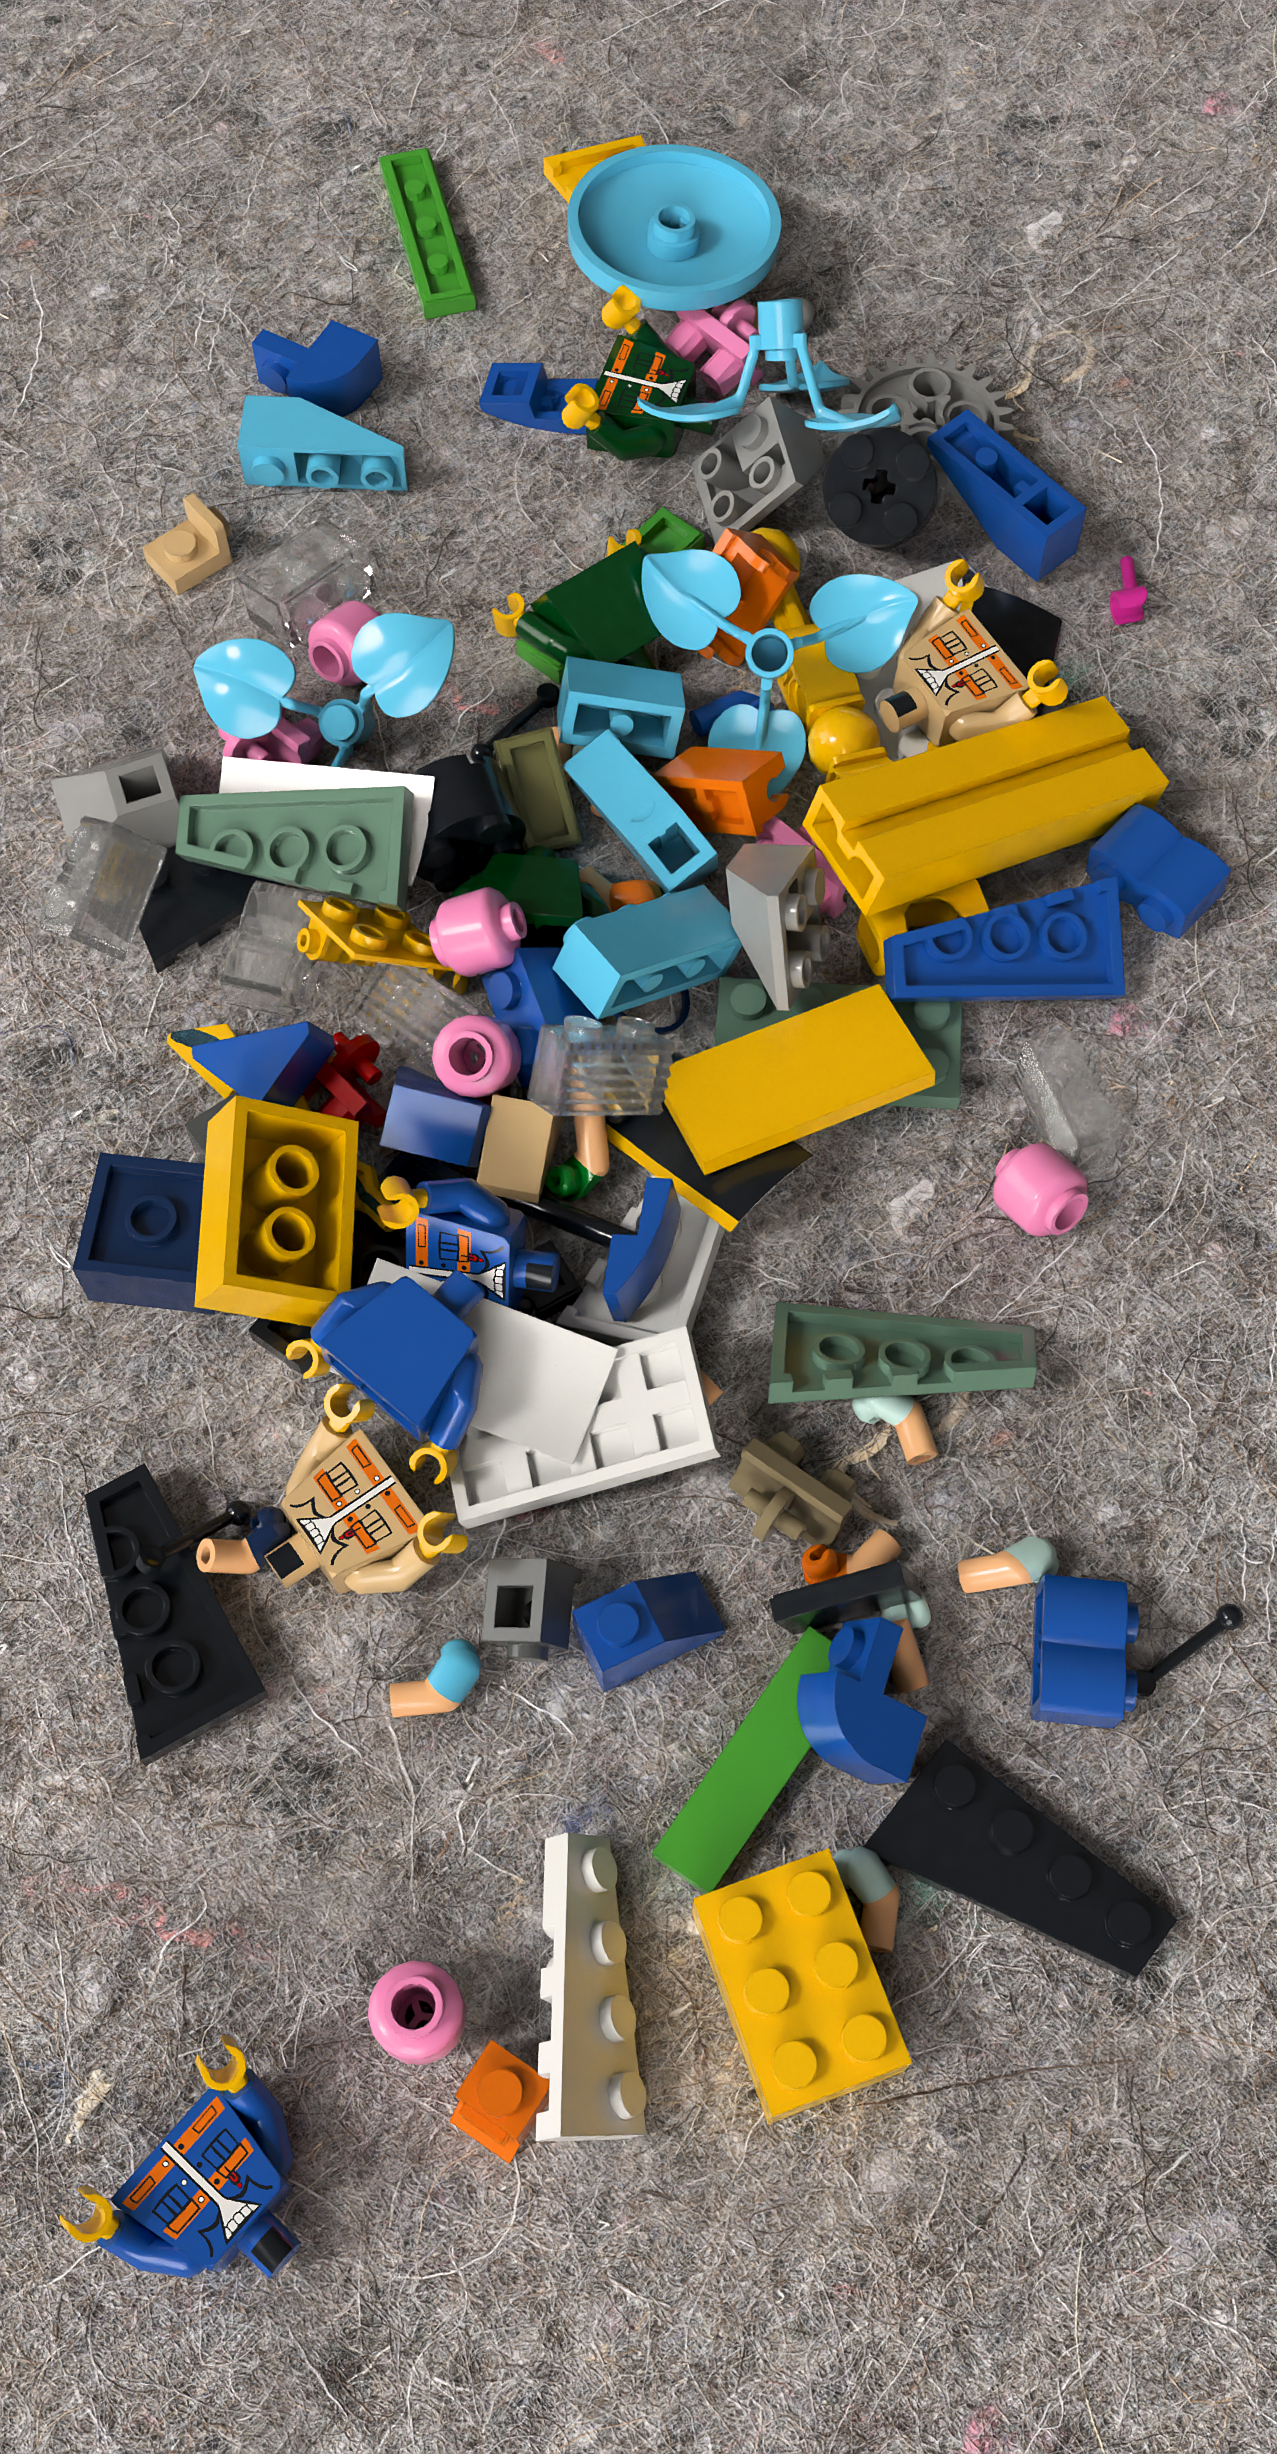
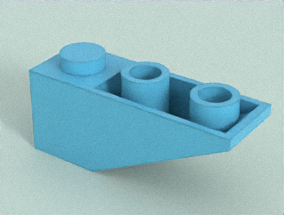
(307, 446)
(642, 814)

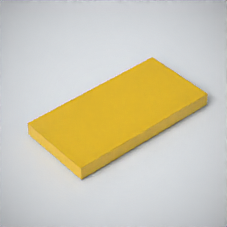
(794, 1078)

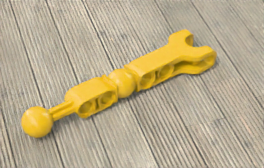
(846, 743)

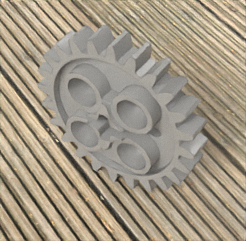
(928, 399)

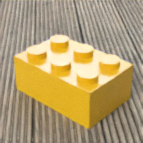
(276, 1211)
(799, 1986)

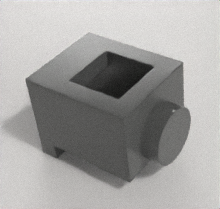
(528, 1606)

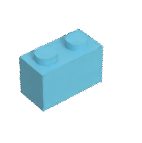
(634, 703)

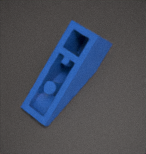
(1009, 495)

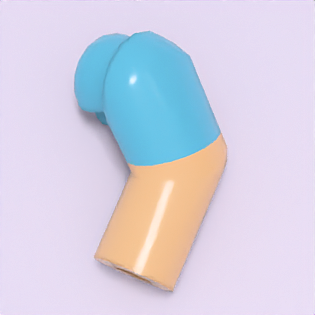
(444, 1686)

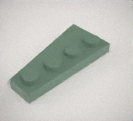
(317, 839)

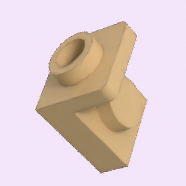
(191, 548)

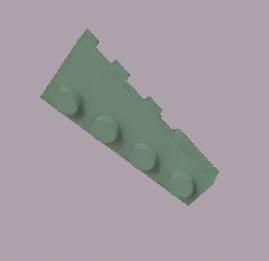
(882, 1354)

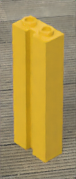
(980, 804)

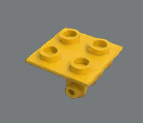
(363, 936)

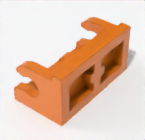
(763, 581)
(724, 788)

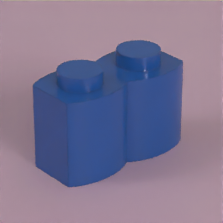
(1158, 870)
(1081, 1651)

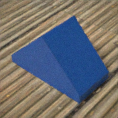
(269, 1063)
(434, 1120)

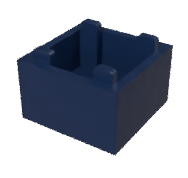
(142, 1233)

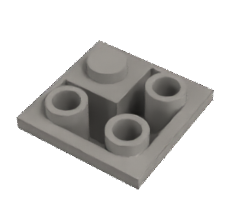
(756, 467)
(125, 791)
(777, 915)

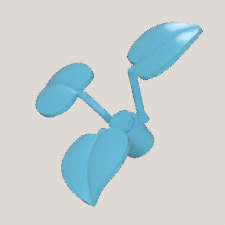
(783, 340)
(856, 615)
(395, 653)

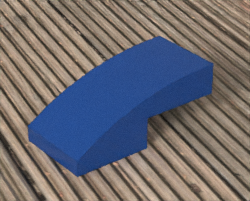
(528, 397)
(639, 1259)

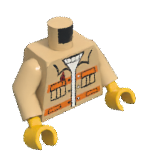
(958, 677)
(355, 1512)

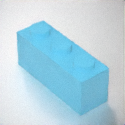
(647, 951)

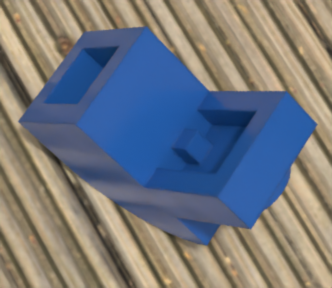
(333, 373)
(850, 1716)

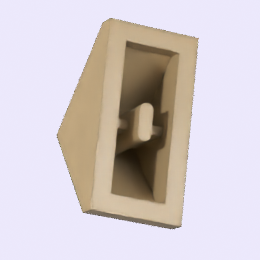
(518, 1148)

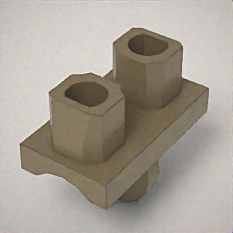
(790, 1497)

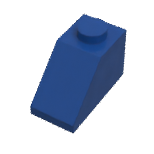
(644, 1626)

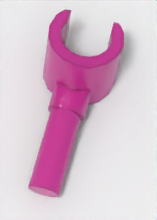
(1128, 602)

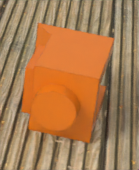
(500, 2101)

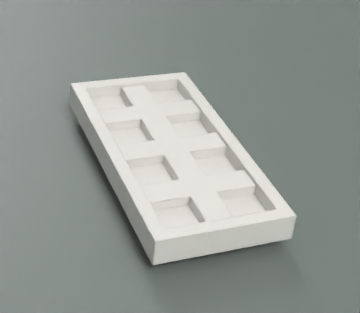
(644, 1425)

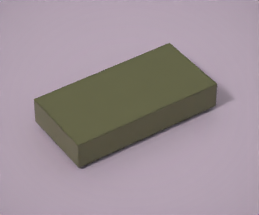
(539, 788)

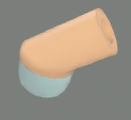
(907, 1418)
(1013, 1566)
(908, 1667)
(877, 1892)

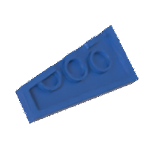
(1020, 951)

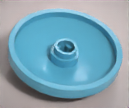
(674, 226)

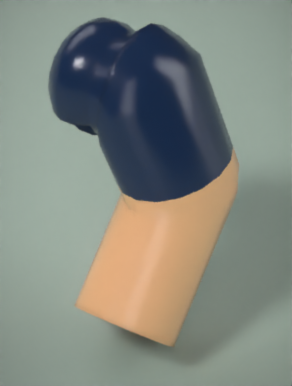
(248, 1554)

